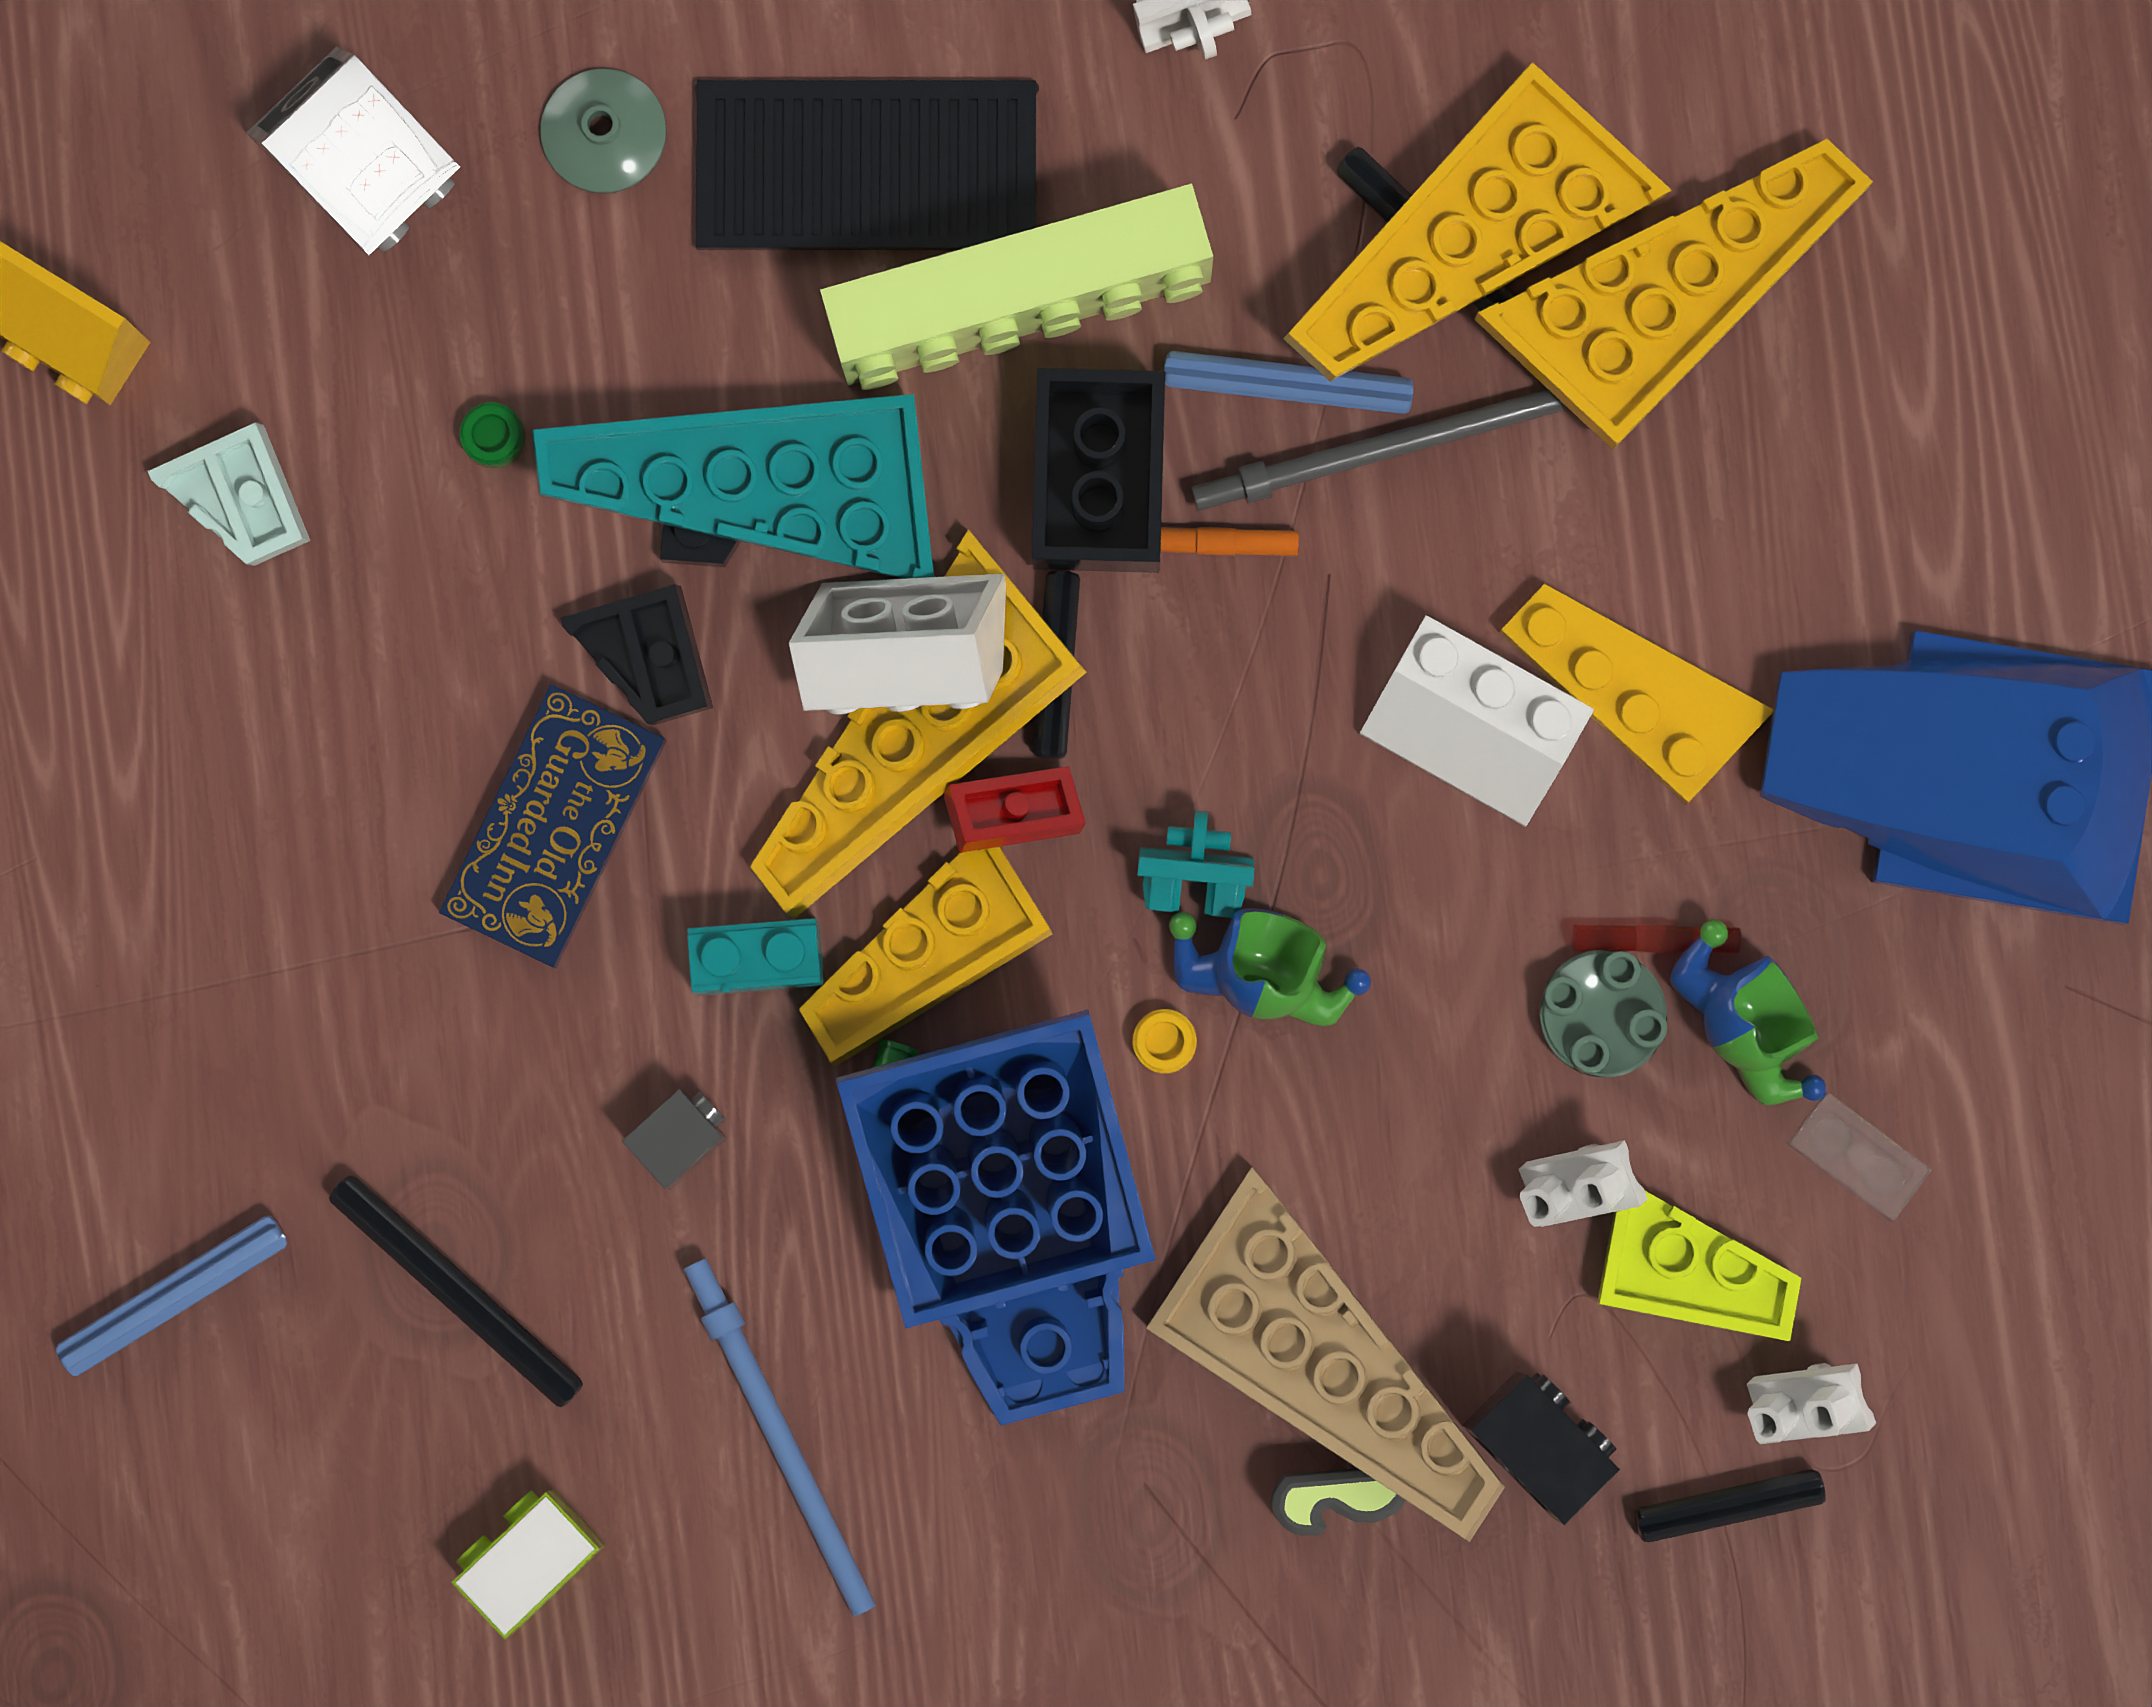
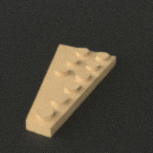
(1296, 1339)

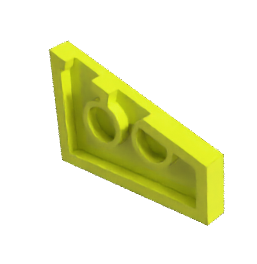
(1688, 1272)

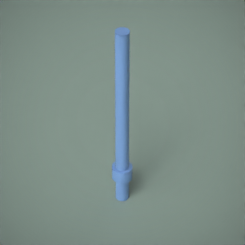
(723, 1323)

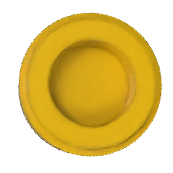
(1164, 1041)

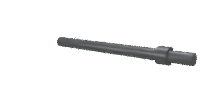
(1258, 481)

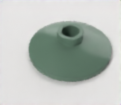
(610, 160)

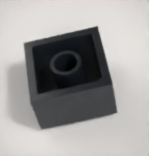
(1542, 1446)

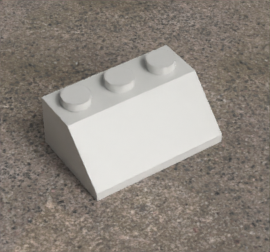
(901, 643)
(1476, 721)

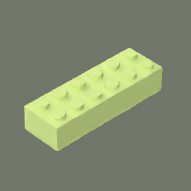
(1019, 287)

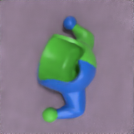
(1264, 968)
(1749, 1018)

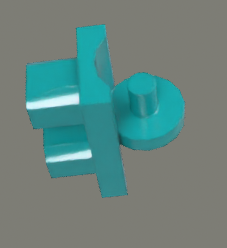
(1167, 868)

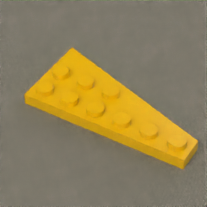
(901, 762)

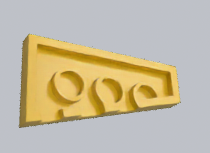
(942, 941)

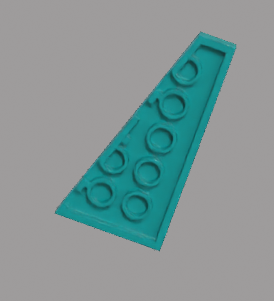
(792, 478)

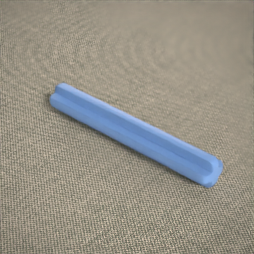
(1287, 382)
(171, 1295)

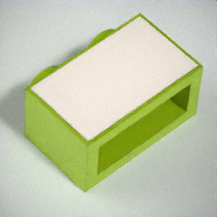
(526, 1562)

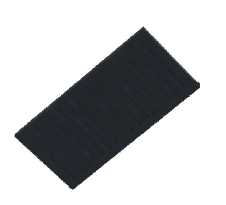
(864, 163)

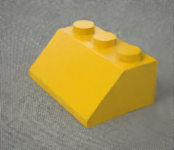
(64, 330)

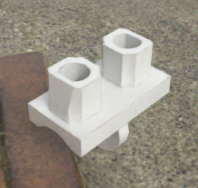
(1187, 22)
(1580, 1184)
(1808, 1404)

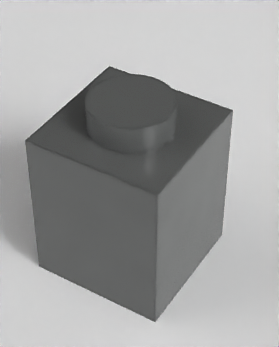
(677, 1137)

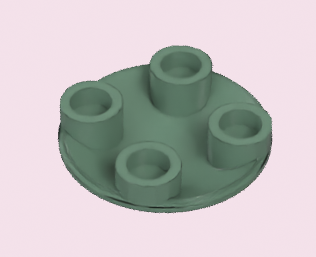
(1603, 1013)

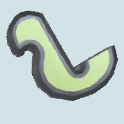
(1303, 1497)

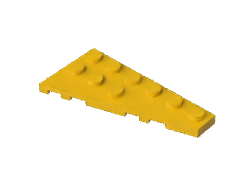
(1499, 205)
(1653, 305)

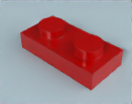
(1014, 809)

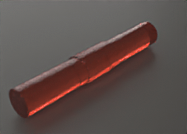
(1646, 938)

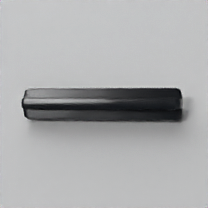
(1060, 614)
(1730, 1505)

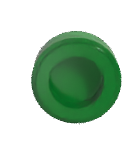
(492, 435)

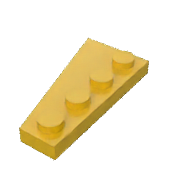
(1644, 697)

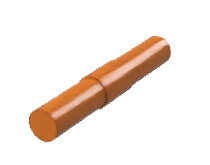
(1229, 541)

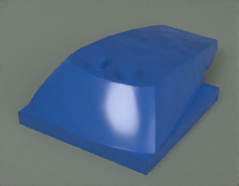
(1976, 771)
(1006, 1207)

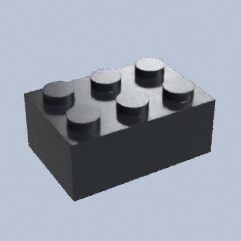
(1098, 470)

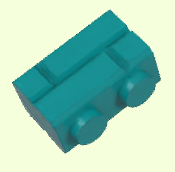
(755, 957)

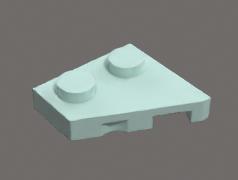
(237, 494)

